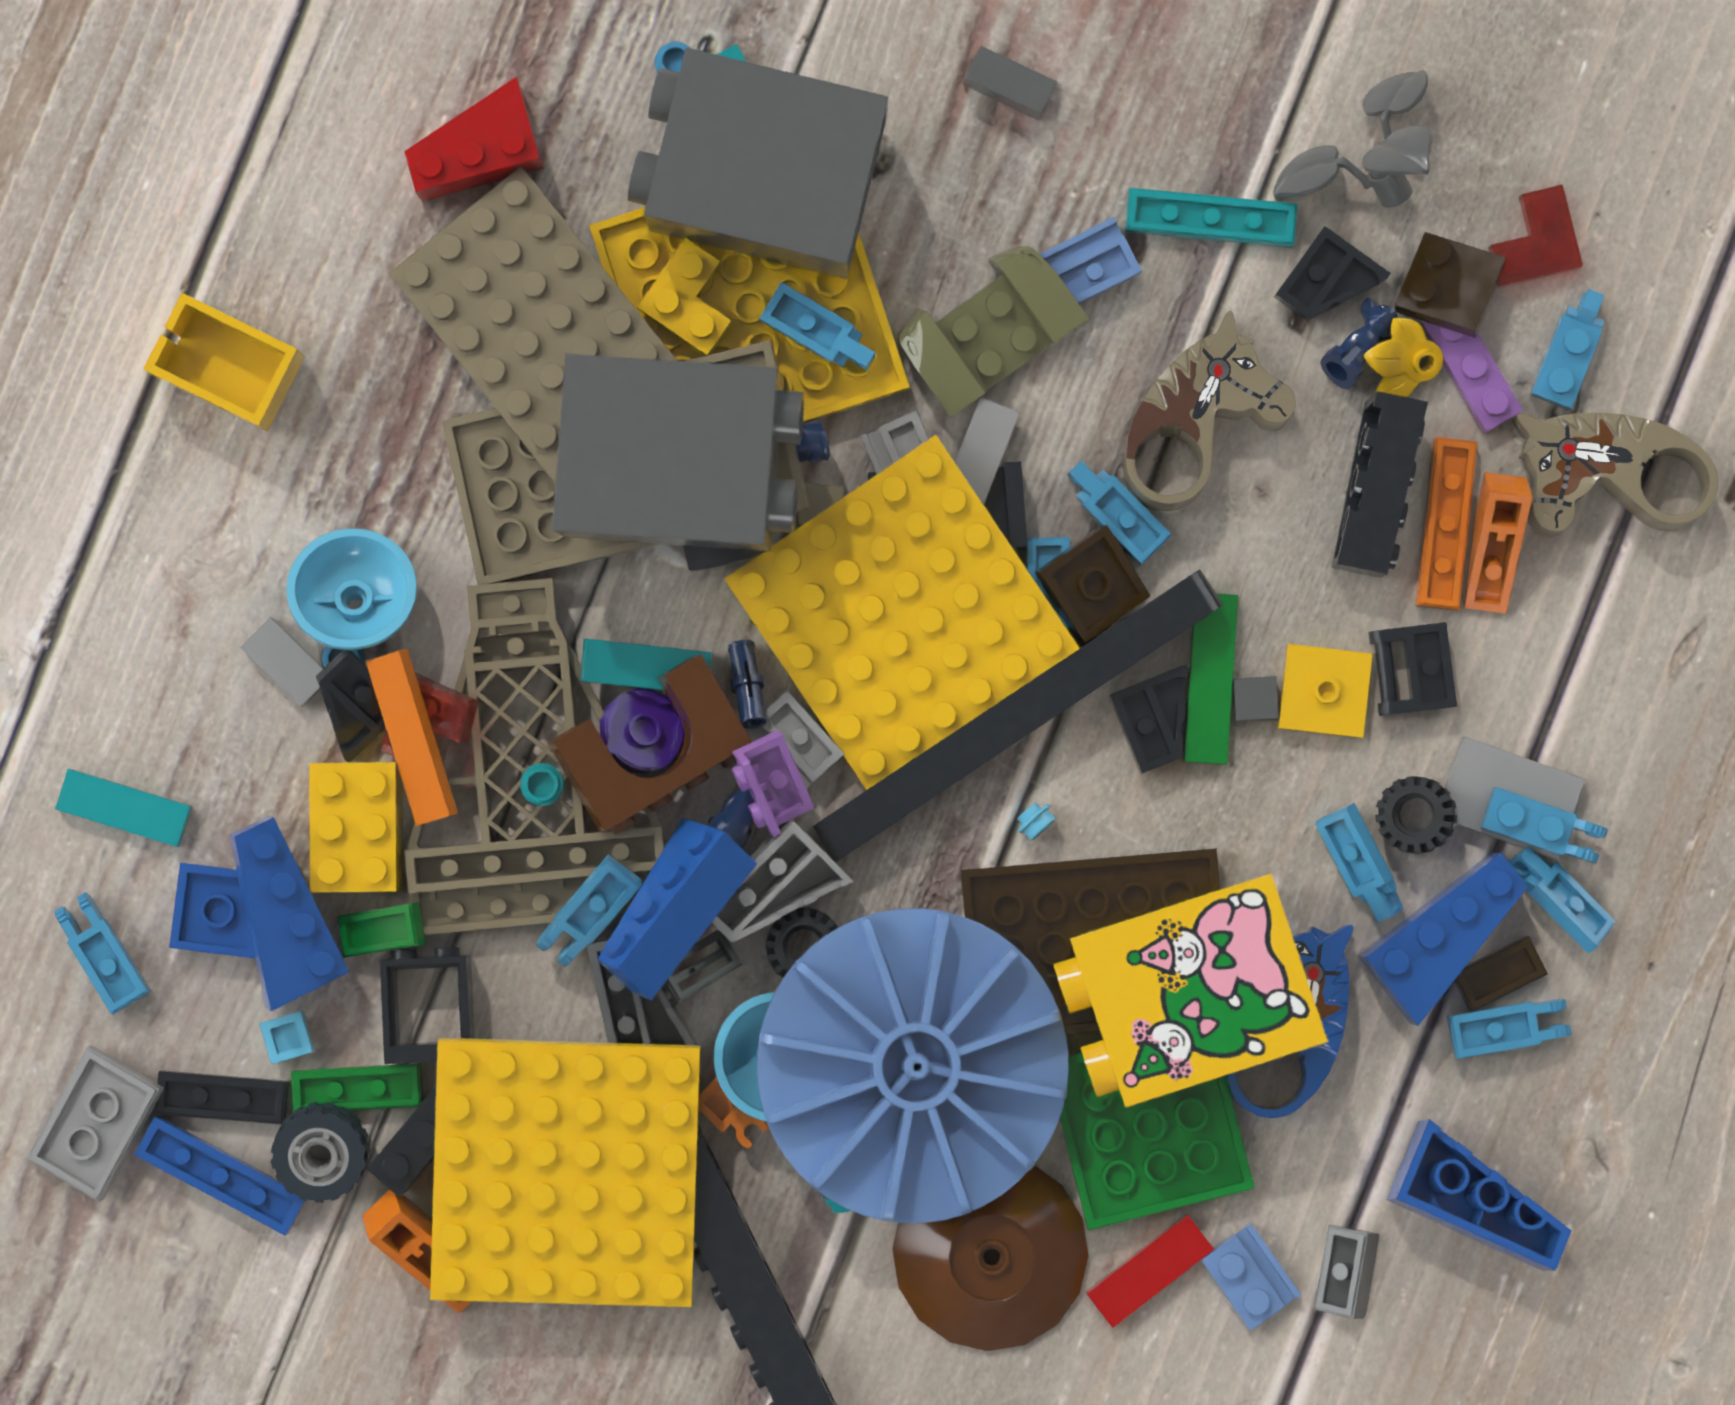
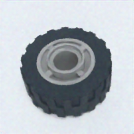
(316, 1177)

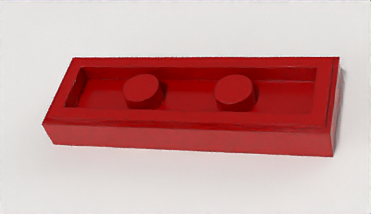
(1149, 1270)

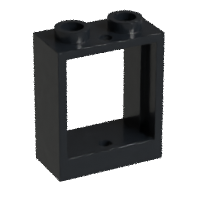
(407, 959)

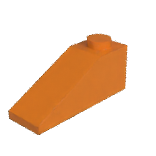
(1496, 541)
(404, 1236)

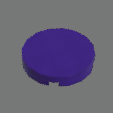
(642, 730)

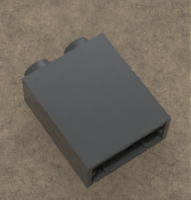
(760, 161)
(674, 452)

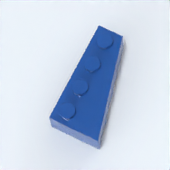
(675, 906)
(1439, 939)
(1465, 1195)

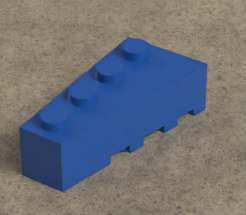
(284, 921)

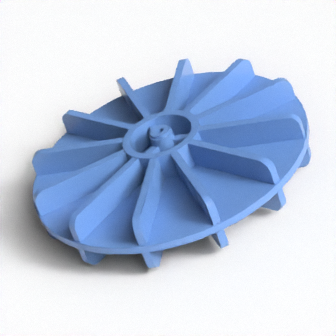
(912, 1065)

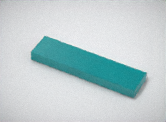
(1211, 217)

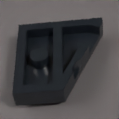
(1329, 276)
(350, 703)
(1153, 718)

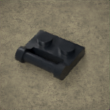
(1426, 666)

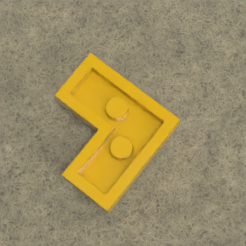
(675, 300)

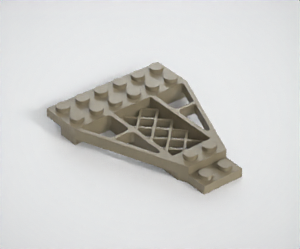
(524, 878)

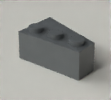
(631, 1016)

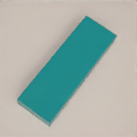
(631, 663)
(123, 807)

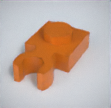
(722, 1113)

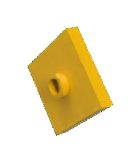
(1324, 690)

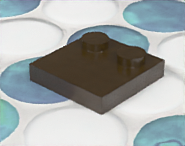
(1450, 284)
(1092, 584)

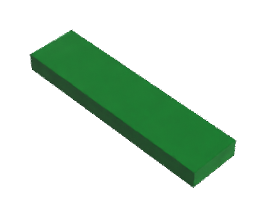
(1211, 685)

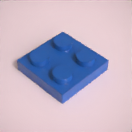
(210, 912)

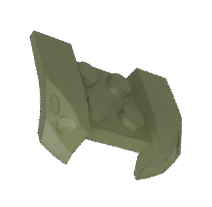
(992, 329)

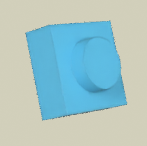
(287, 1037)

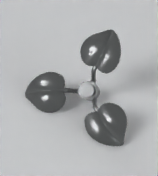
(1400, 154)

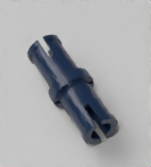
(747, 684)

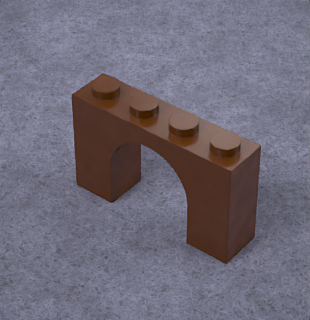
(709, 739)

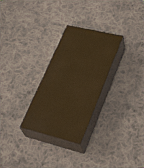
(1500, 973)

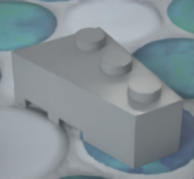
(787, 875)

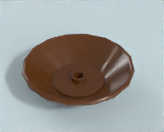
(1003, 1301)

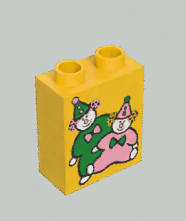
(1191, 992)

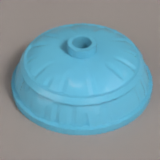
(345, 568)
(737, 1055)

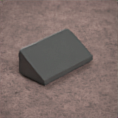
(1009, 83)
(1346, 1271)

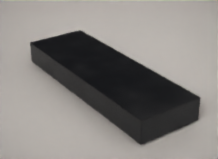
(222, 1097)

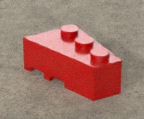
(476, 146)

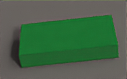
(381, 930)

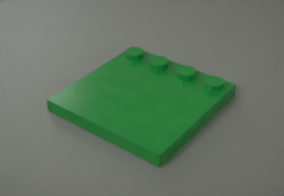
(1151, 1152)

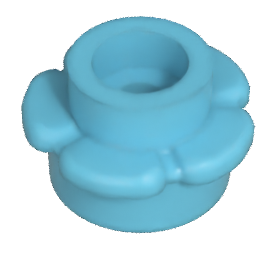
(1035, 820)

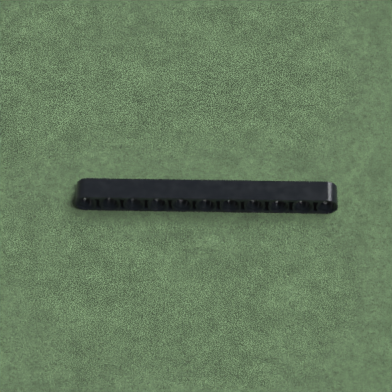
(1017, 715)

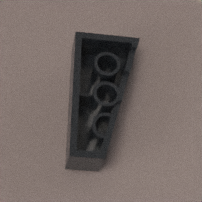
(1379, 484)

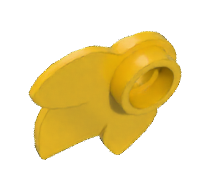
(1399, 358)

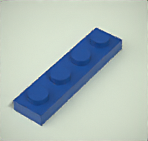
(219, 1175)

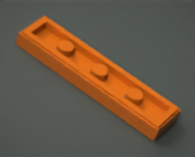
(1446, 523)
(411, 737)

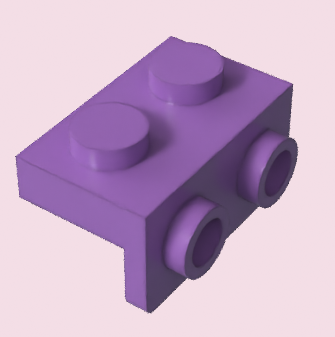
(772, 780)

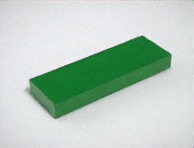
(359, 1086)

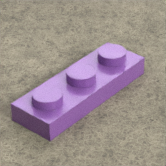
(1475, 376)

